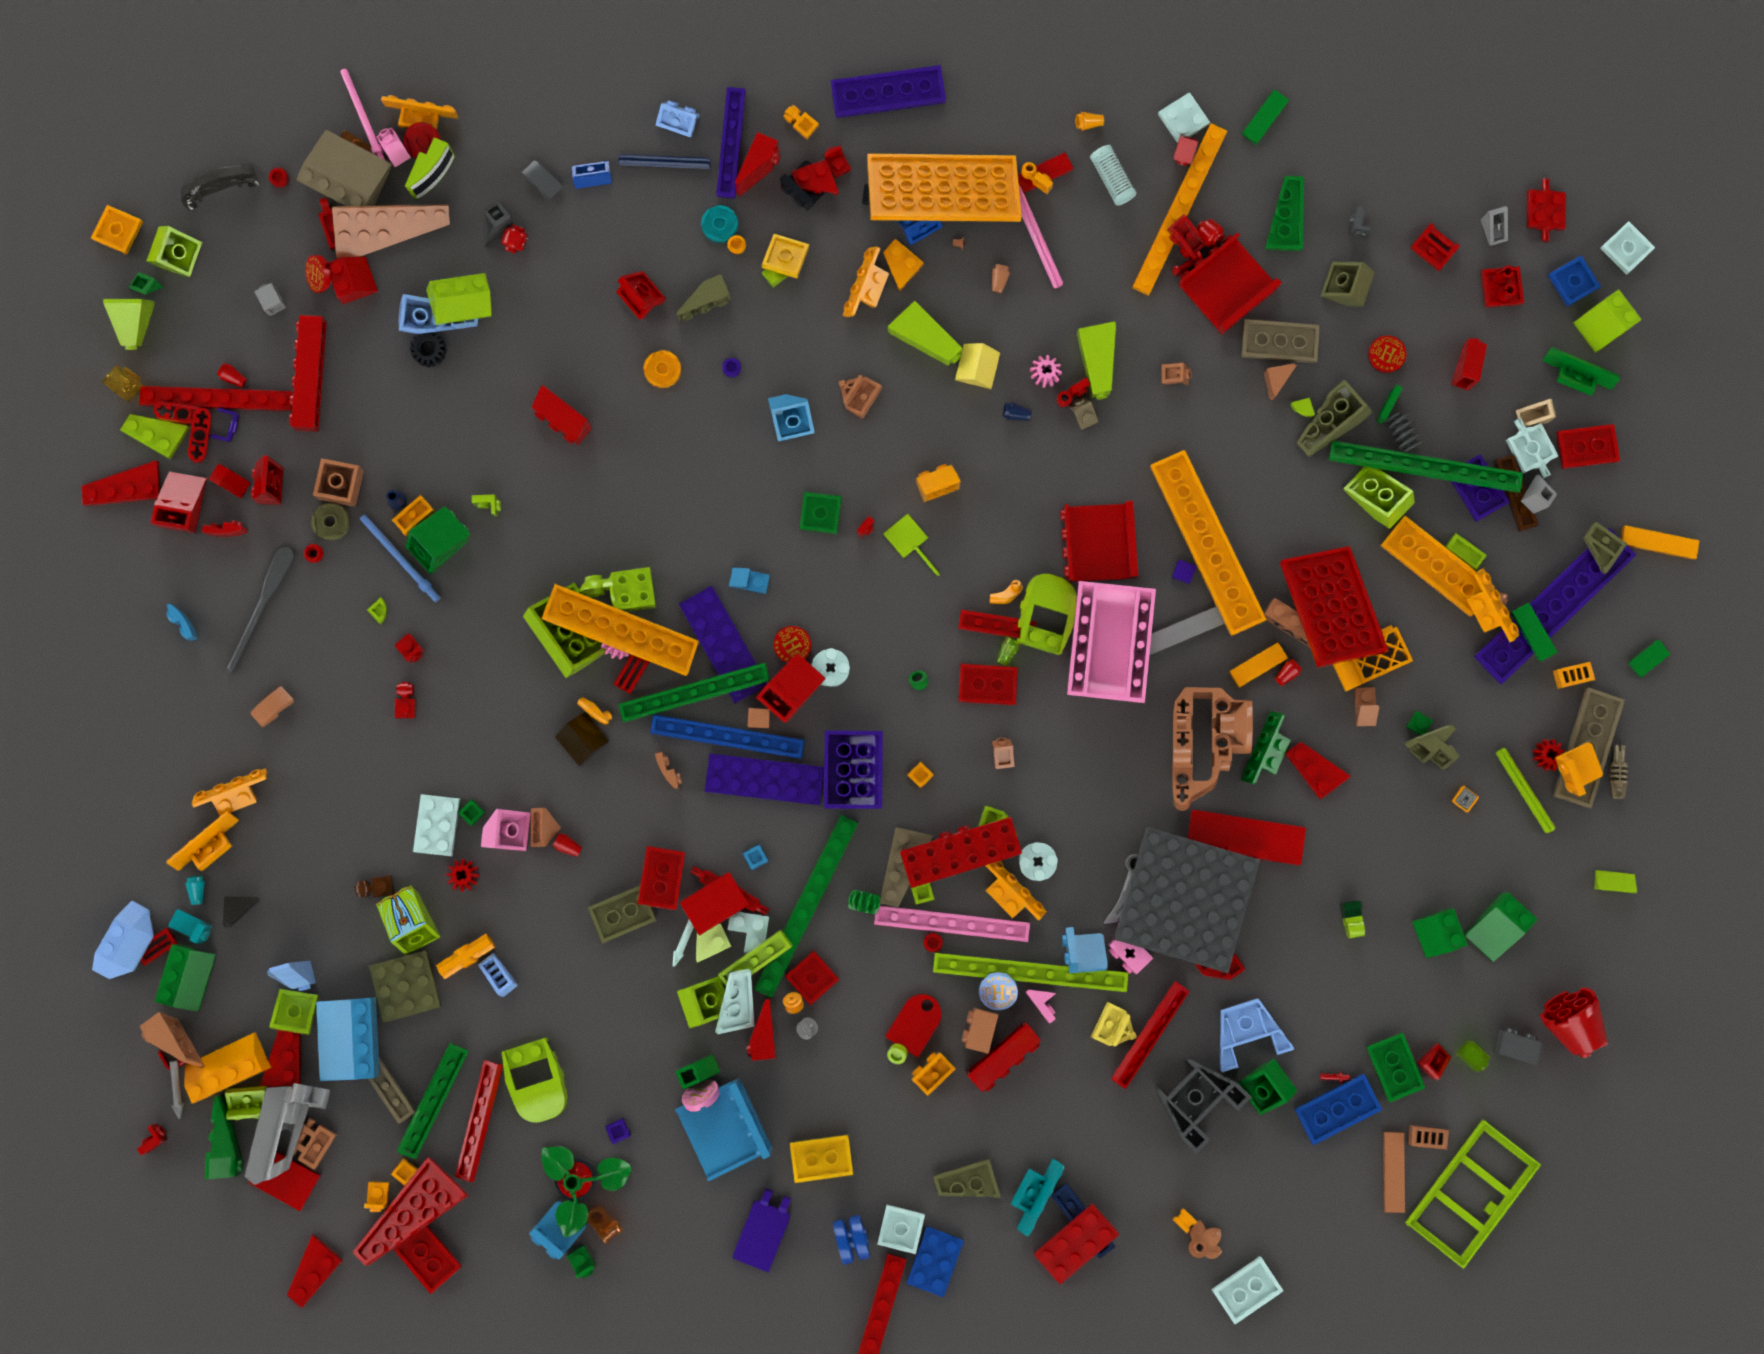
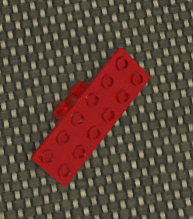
(1249, 836)
(960, 851)

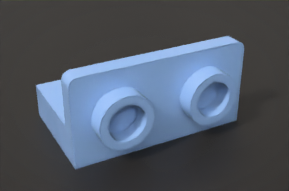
(677, 118)

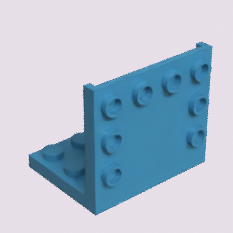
(726, 1131)

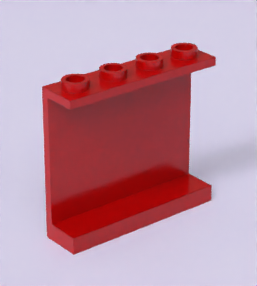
(1227, 284)
(1099, 542)

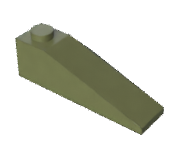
(1336, 417)

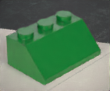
(185, 977)

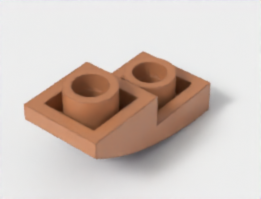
(269, 708)
(670, 775)

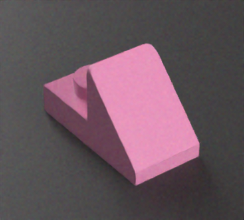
(1039, 998)

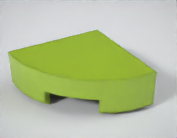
(1303, 407)
(378, 610)

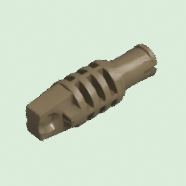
(1618, 773)

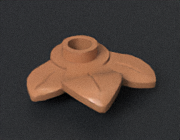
(1206, 1239)

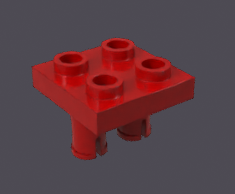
(1502, 287)

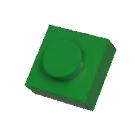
(1419, 723)

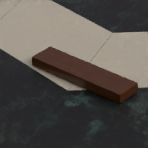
(1523, 516)

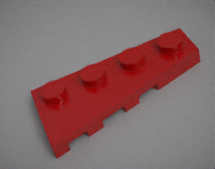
(127, 486)

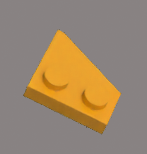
(902, 263)

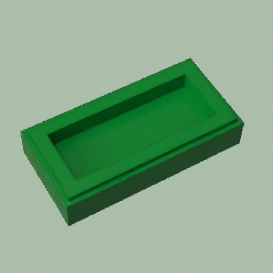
(1389, 403)
(1649, 658)

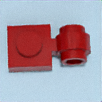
(1078, 389)
(405, 707)

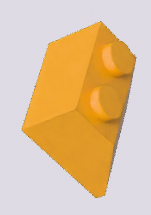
(938, 482)

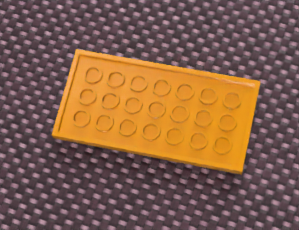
(943, 187)

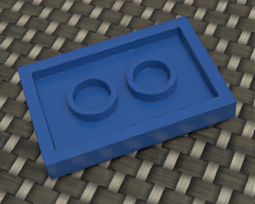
(935, 1261)

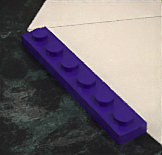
(731, 142)

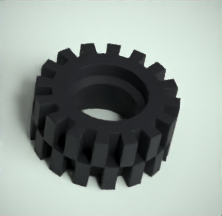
(432, 359)

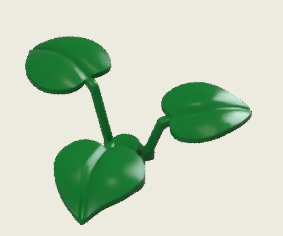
(557, 1162)

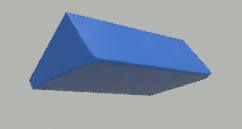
(591, 174)

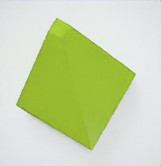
(773, 277)

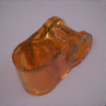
(604, 1225)

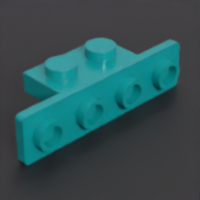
(1034, 1194)

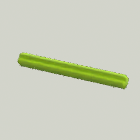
(1525, 790)

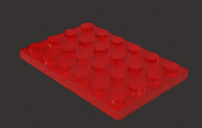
(1333, 606)

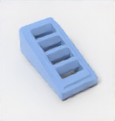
(502, 971)

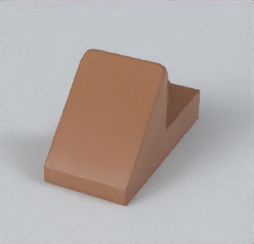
(1365, 706)

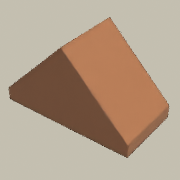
(1276, 378)

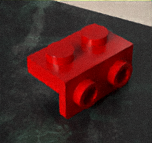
(1186, 236)

